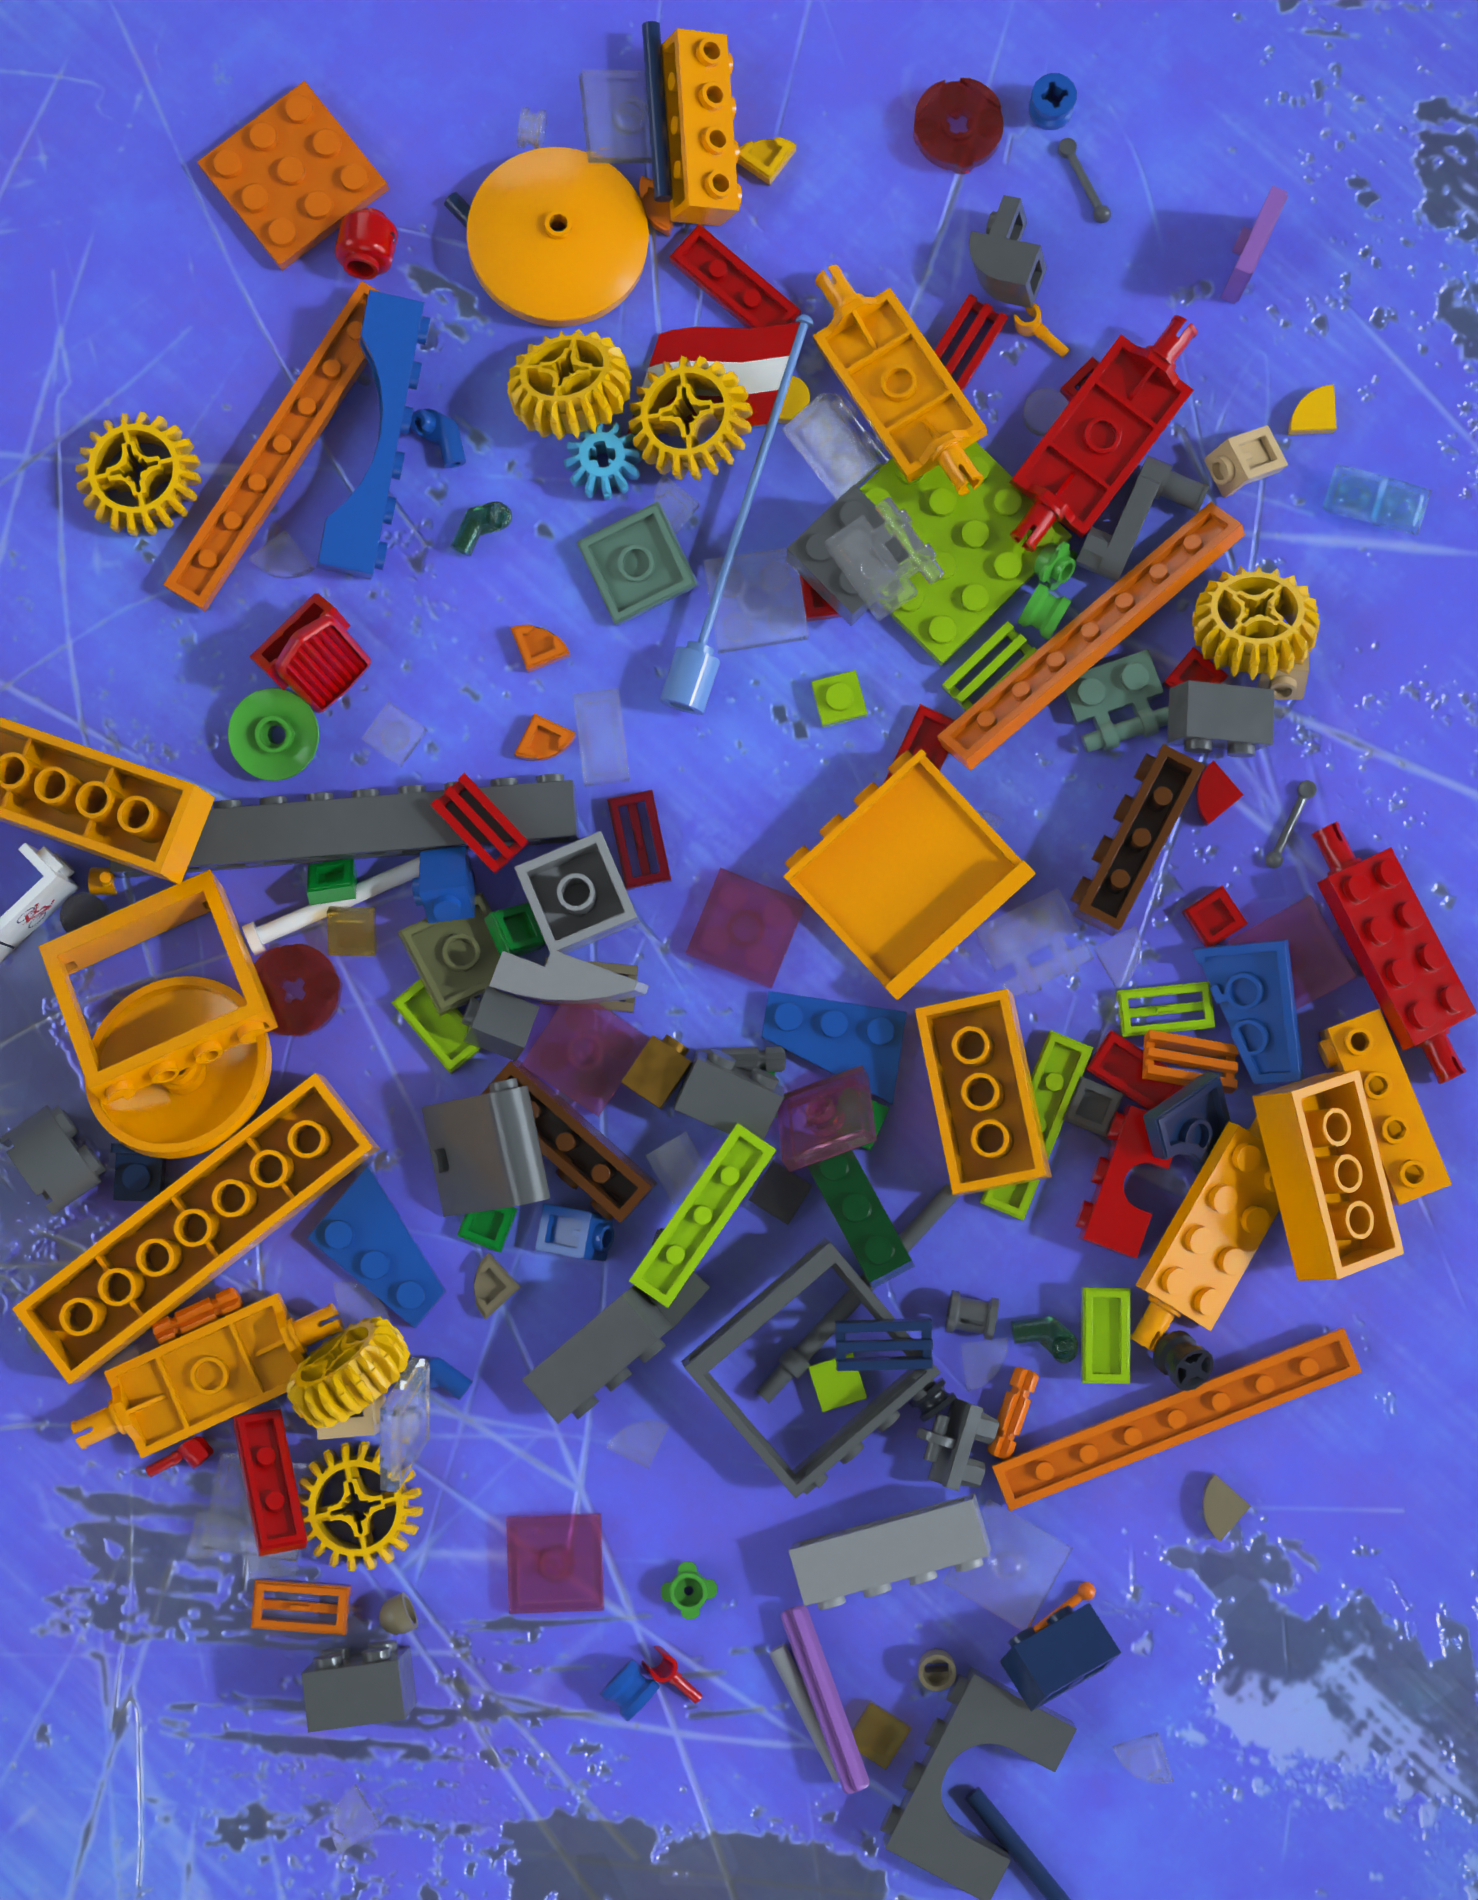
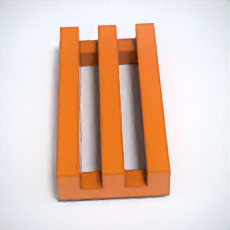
(1190, 1045)
(341, 1608)

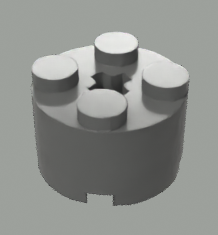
(51, 1157)

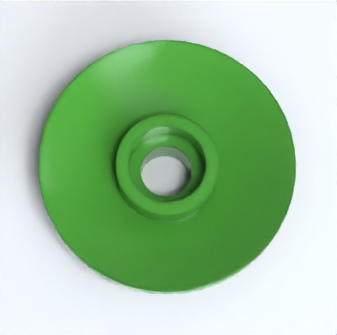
(252, 730)

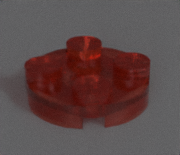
(956, 99)
(321, 987)

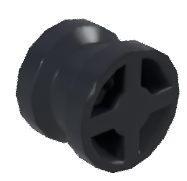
(1183, 1360)

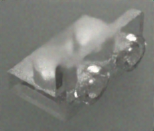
(835, 443)

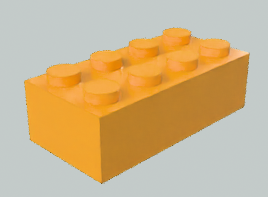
(982, 1092)
(1328, 1175)

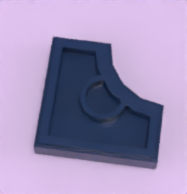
(1189, 1121)

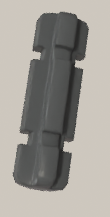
(771, 1058)

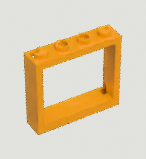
(135, 925)

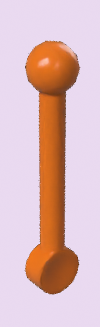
(1085, 1591)

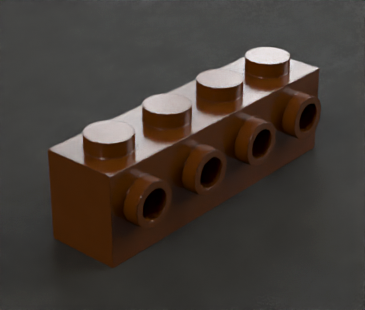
(1138, 840)
(580, 1150)

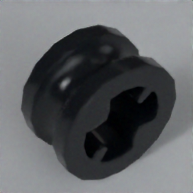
(934, 1401)

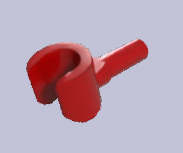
(193, 1451)
(667, 1672)

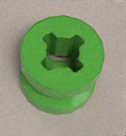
(1044, 611)

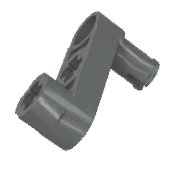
(1108, 553)

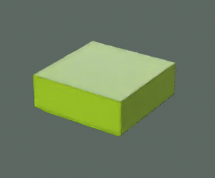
(836, 1387)

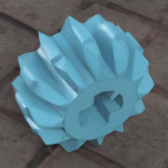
(620, 459)

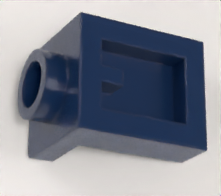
(137, 1175)

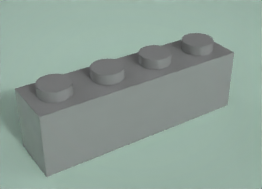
(890, 1551)

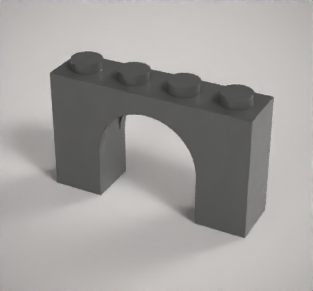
(921, 1827)

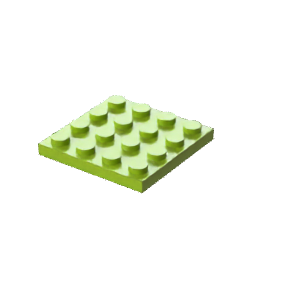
(972, 549)

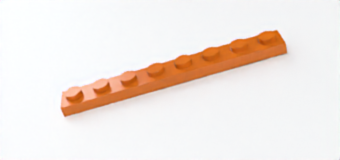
(273, 459)
(1091, 635)
(1176, 1418)

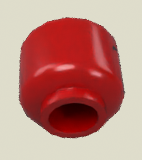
(366, 243)

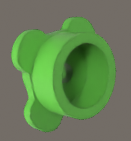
(1055, 564)
(675, 1593)

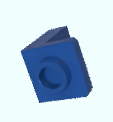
(574, 1233)

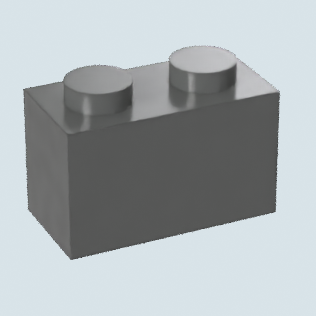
(1220, 717)
(728, 1095)

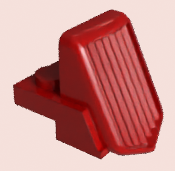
(313, 654)

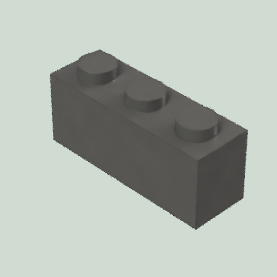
(599, 1355)

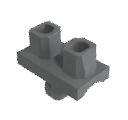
(952, 1442)

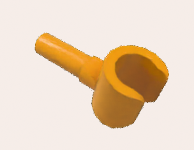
(1039, 330)
(101, 881)

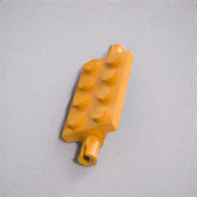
(898, 383)
(1210, 1236)
(206, 1376)

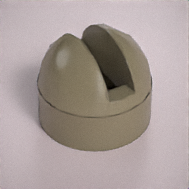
(398, 1615)
(936, 1677)

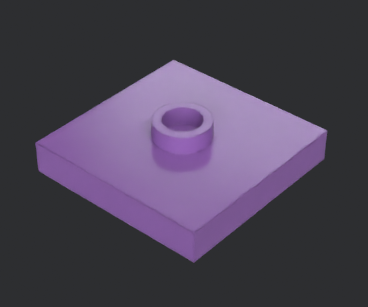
(1252, 243)

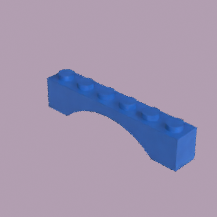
(389, 343)

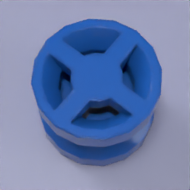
(1051, 113)
(629, 1690)

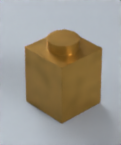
(658, 1070)

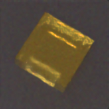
(351, 931)
(879, 1734)

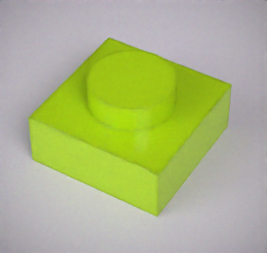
(839, 699)

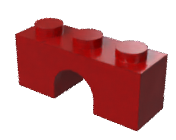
(1109, 1217)

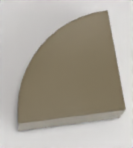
(492, 1286)
(1221, 1507)

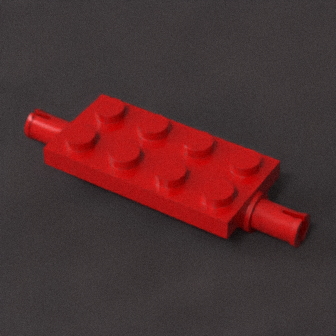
(1102, 434)
(1395, 949)

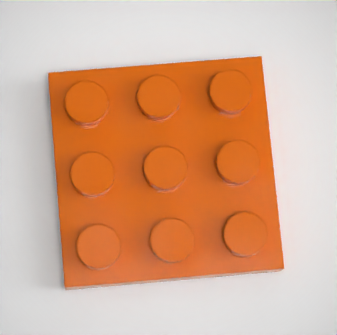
(293, 175)

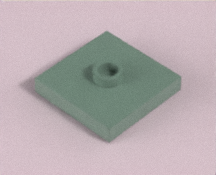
(637, 563)

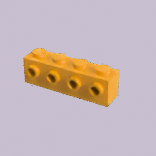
(700, 127)
(1402, 1134)

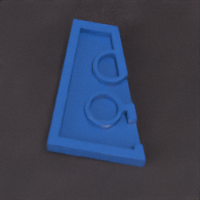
(1259, 1004)
(838, 1036)
(377, 1249)

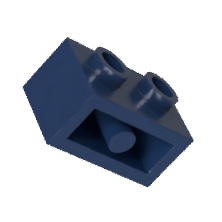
(1059, 1655)

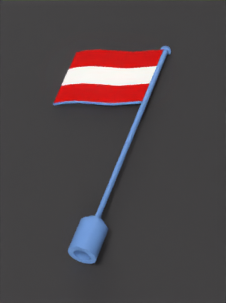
(764, 365)

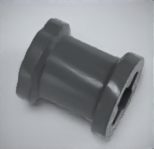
(971, 1315)

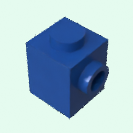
(445, 884)

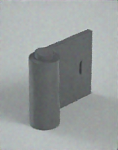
(486, 1150)

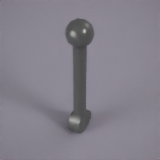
(1067, 149)
(1305, 791)

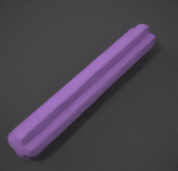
(825, 1699)

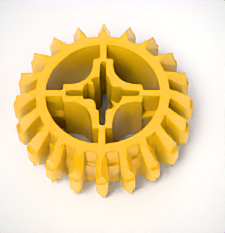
(569, 384)
(655, 418)
(156, 471)
(1255, 612)
(348, 1372)
(361, 1527)

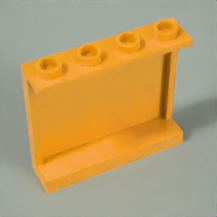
(907, 873)

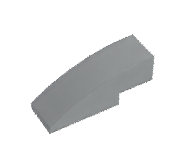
(563, 980)

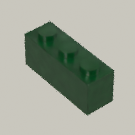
(861, 1217)

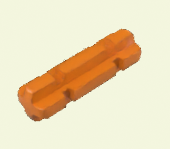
(197, 1315)
(1013, 1412)

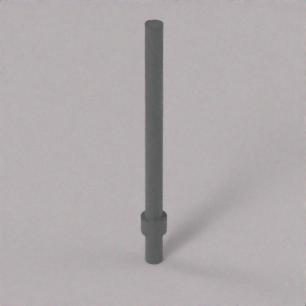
(795, 1361)

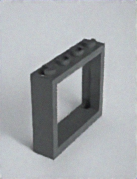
(844, 1443)

